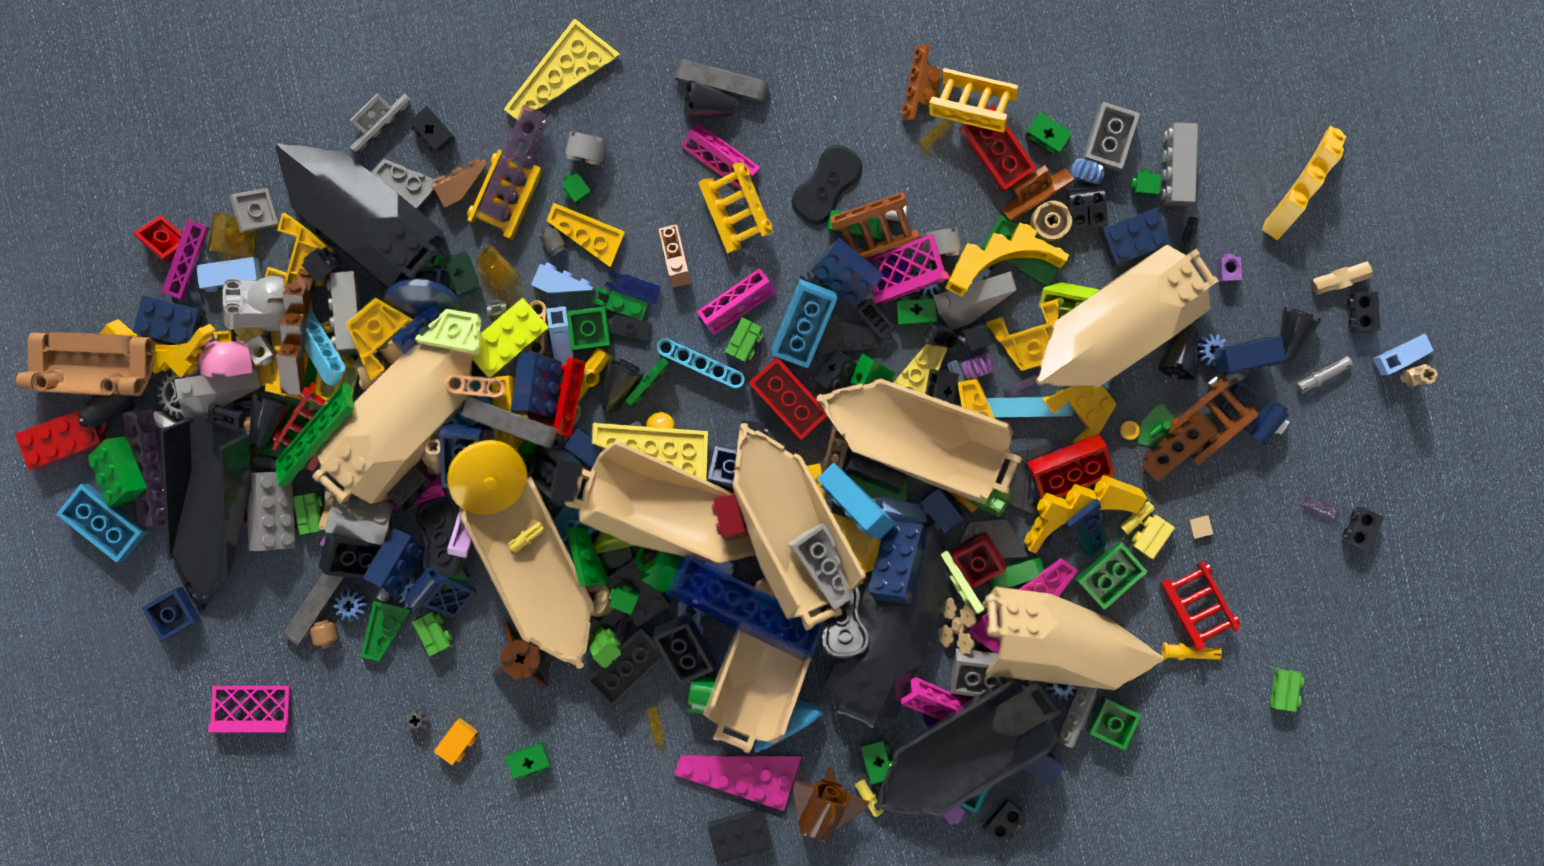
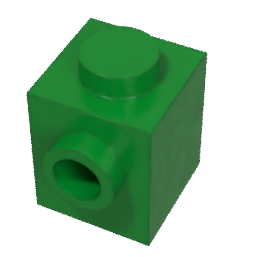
(1146, 183)
(575, 188)
(623, 598)

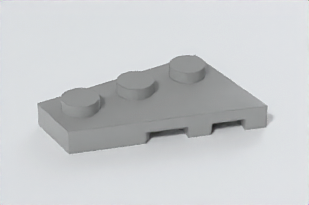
(409, 184)

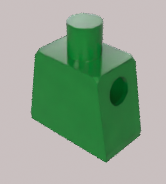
(870, 370)

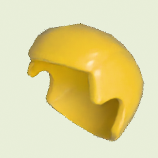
(661, 420)

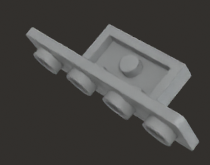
(374, 116)
(1077, 715)

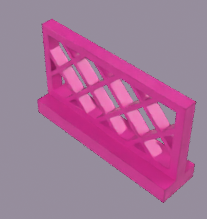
(914, 283)
(250, 726)

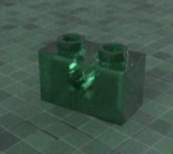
(462, 262)

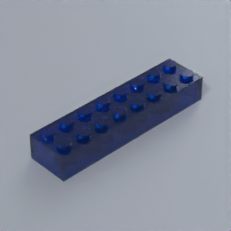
(742, 607)

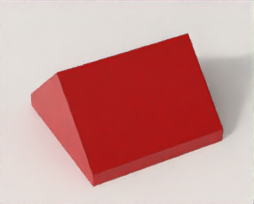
(160, 238)

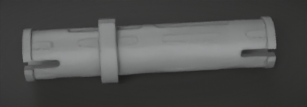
(1317, 378)

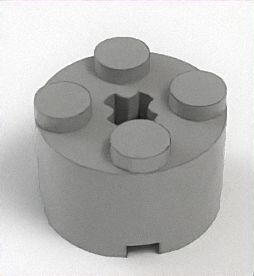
(586, 147)
(946, 241)

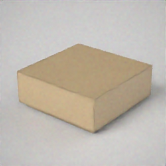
(1200, 526)

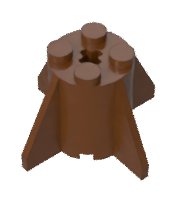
(514, 664)
(824, 807)

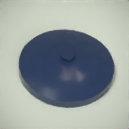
(418, 295)

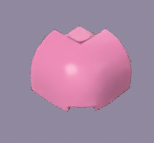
(225, 359)

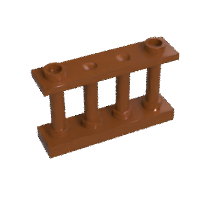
(876, 209)
(1230, 427)

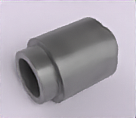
(552, 241)

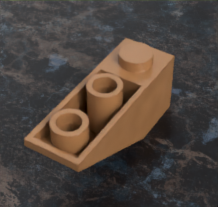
(456, 185)
(674, 256)

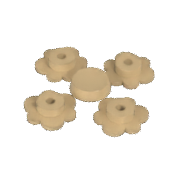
(958, 626)

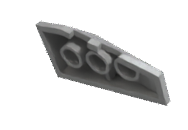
(976, 301)
(199, 392)
(819, 558)

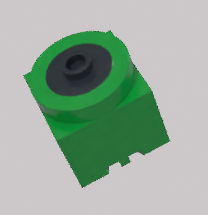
(657, 567)

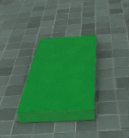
(1035, 268)

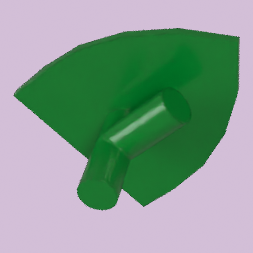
(1155, 426)

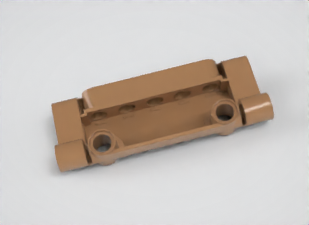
(88, 363)

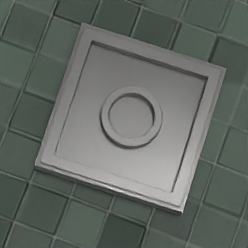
(254, 210)

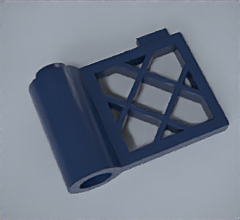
(1269, 418)
(429, 588)

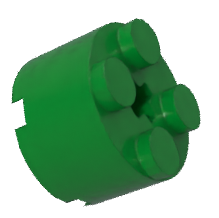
(700, 693)

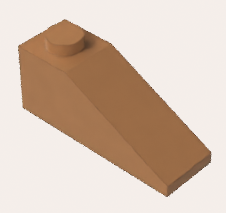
(836, 450)

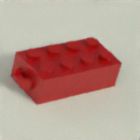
(58, 440)

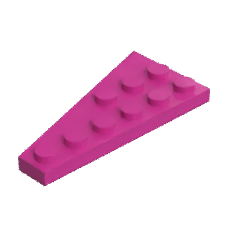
(1050, 581)
(748, 776)

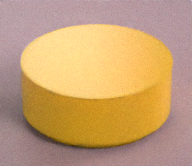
(1129, 430)

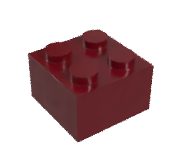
(730, 518)
(979, 560)

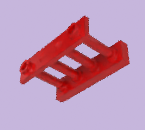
(568, 398)
(279, 436)
(1189, 622)

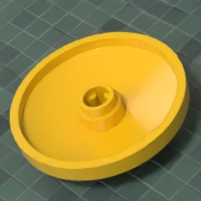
(487, 477)

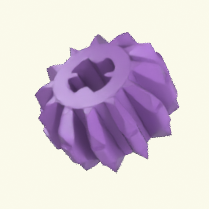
(978, 366)

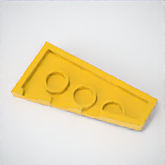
(974, 399)

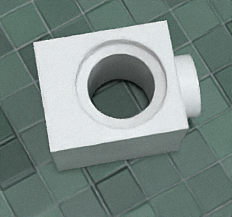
(255, 344)

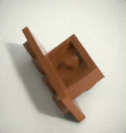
(922, 83)
(1034, 190)

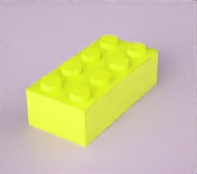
(508, 337)

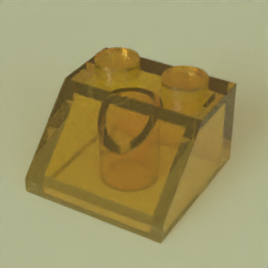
(227, 239)
(497, 268)

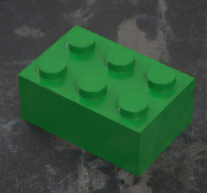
(116, 472)
(1111, 575)

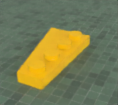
(589, 233)

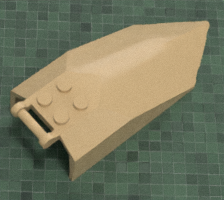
(1127, 319)
(393, 423)
(924, 437)
(655, 506)
(777, 506)
(538, 580)
(1062, 642)
(755, 688)

